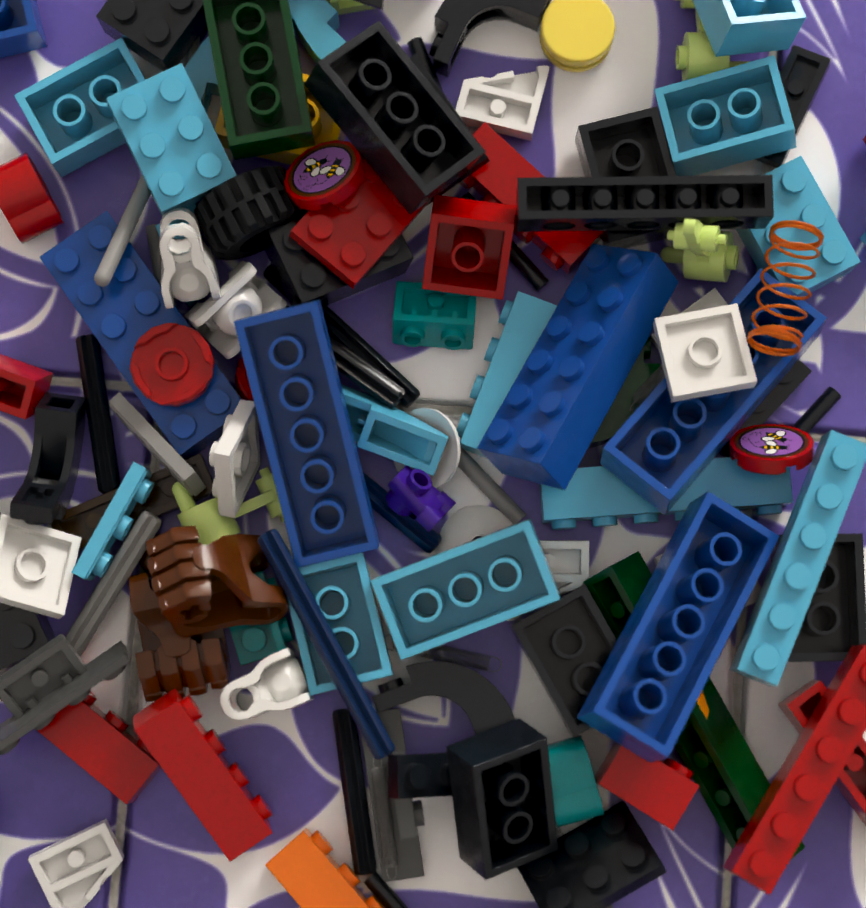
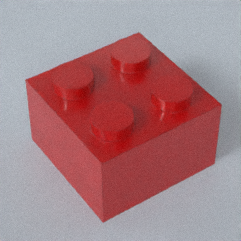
(468, 247)
(652, 787)

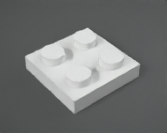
(704, 352)
(235, 458)
(36, 566)

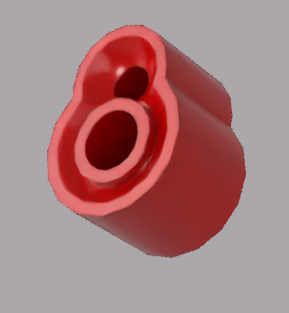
(26, 199)

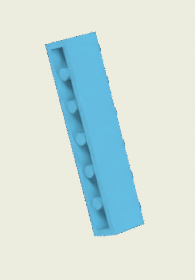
(603, 497)
(800, 558)

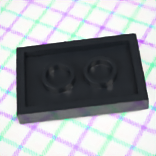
(594, 863)

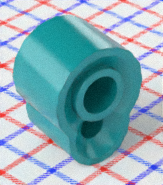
(573, 782)

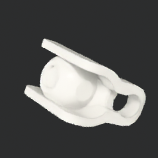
(186, 263)
(240, 298)
(275, 685)

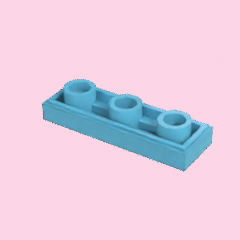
(114, 523)

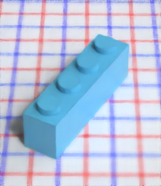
(523, 326)

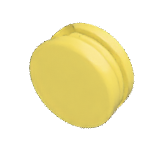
(577, 33)

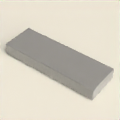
(156, 445)

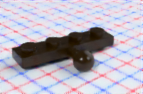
(86, 516)

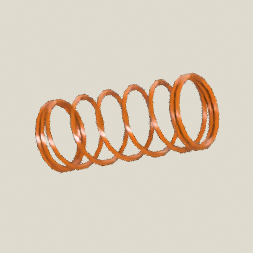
(779, 331)

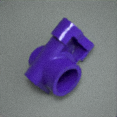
(413, 494)

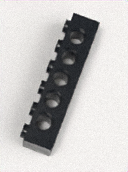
(643, 202)

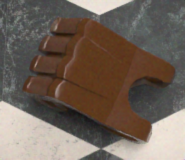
(212, 583)
(173, 659)

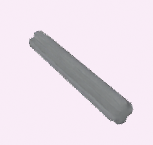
(113, 581)

